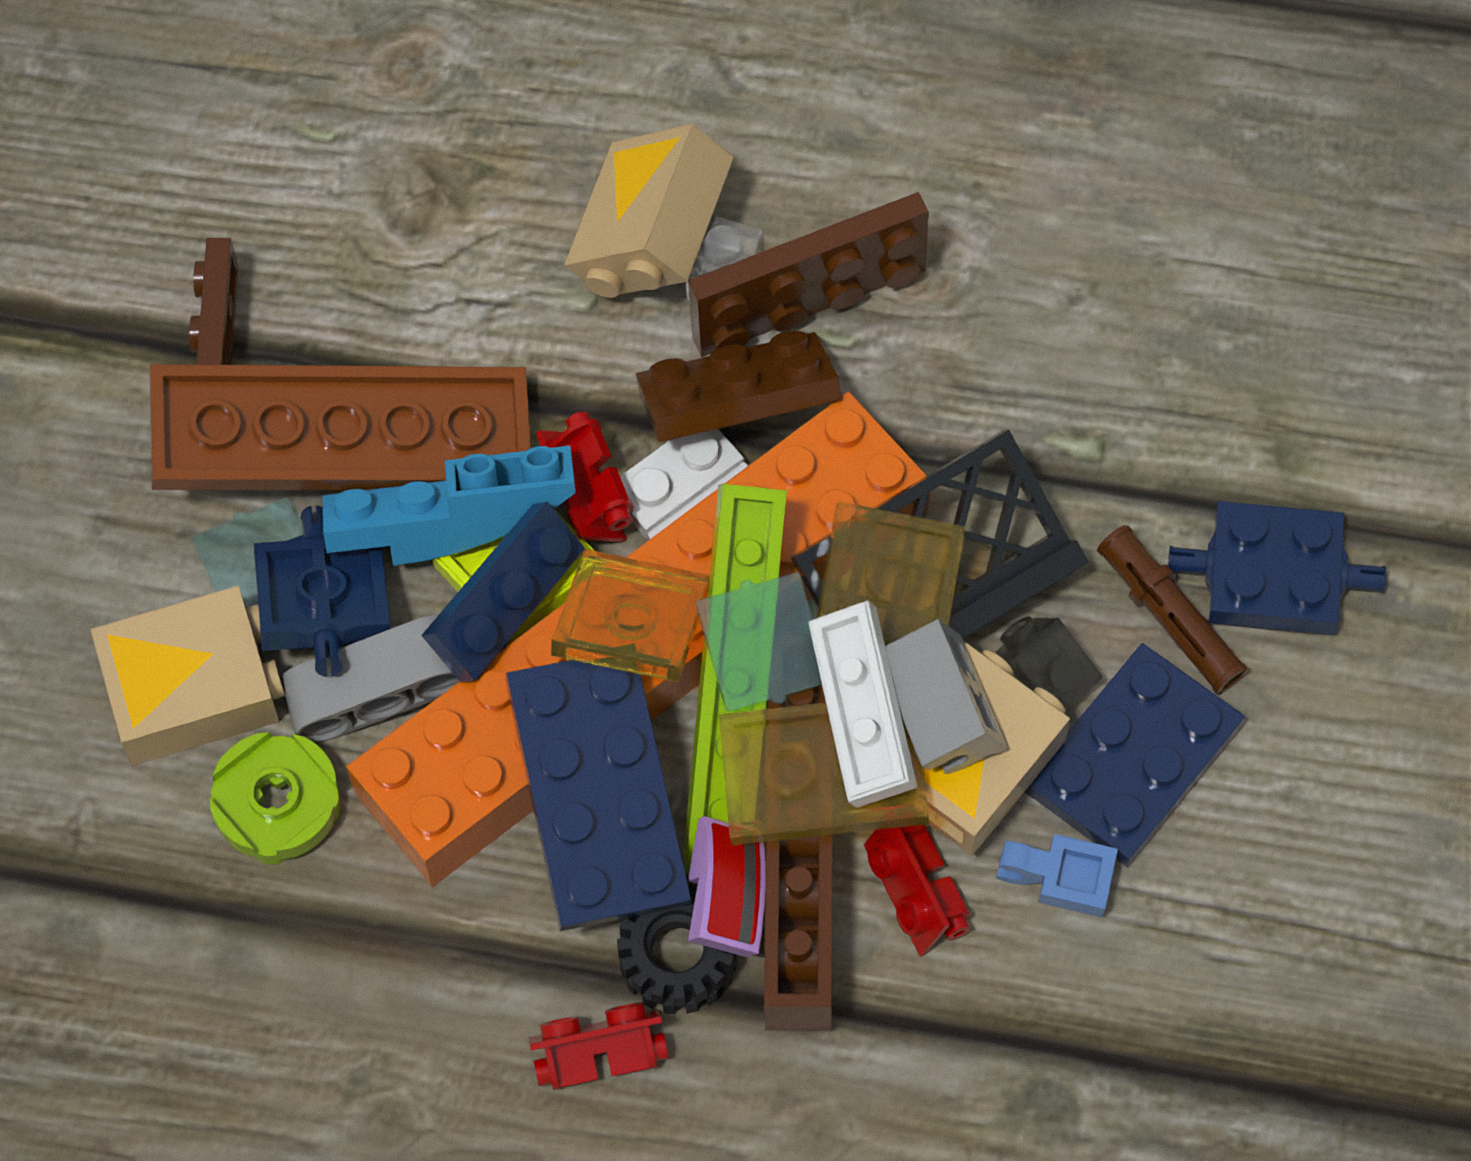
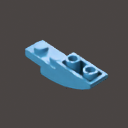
(441, 518)

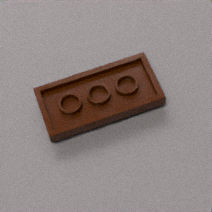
(809, 275)

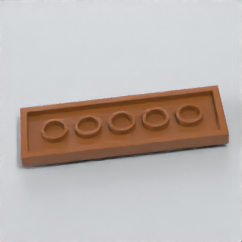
(327, 424)

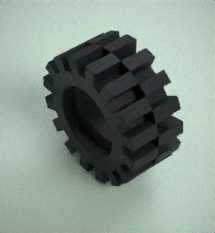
(666, 986)

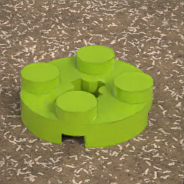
(274, 832)

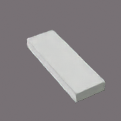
(862, 704)

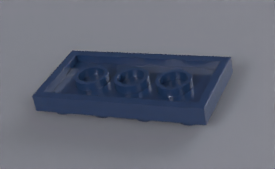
(597, 792)

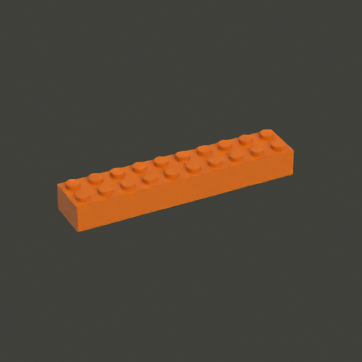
(456, 767)

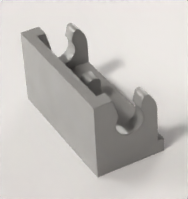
(942, 699)

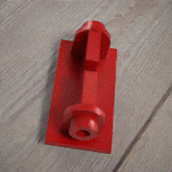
(600, 503)
(922, 907)
(572, 1046)

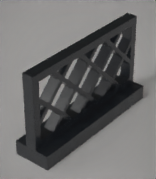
(1004, 583)

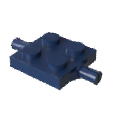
(1276, 568)
(318, 595)

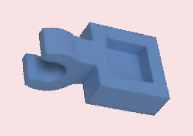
(1071, 873)

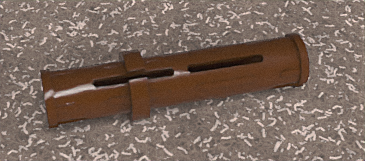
(1155, 589)

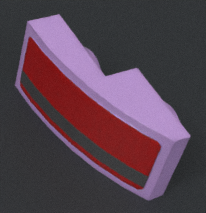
(728, 892)

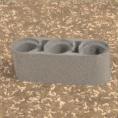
(377, 681)

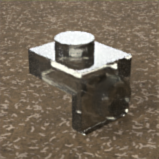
(1048, 658)

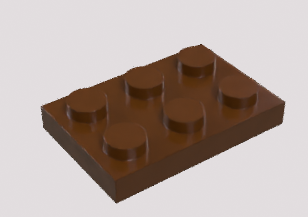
(737, 385)

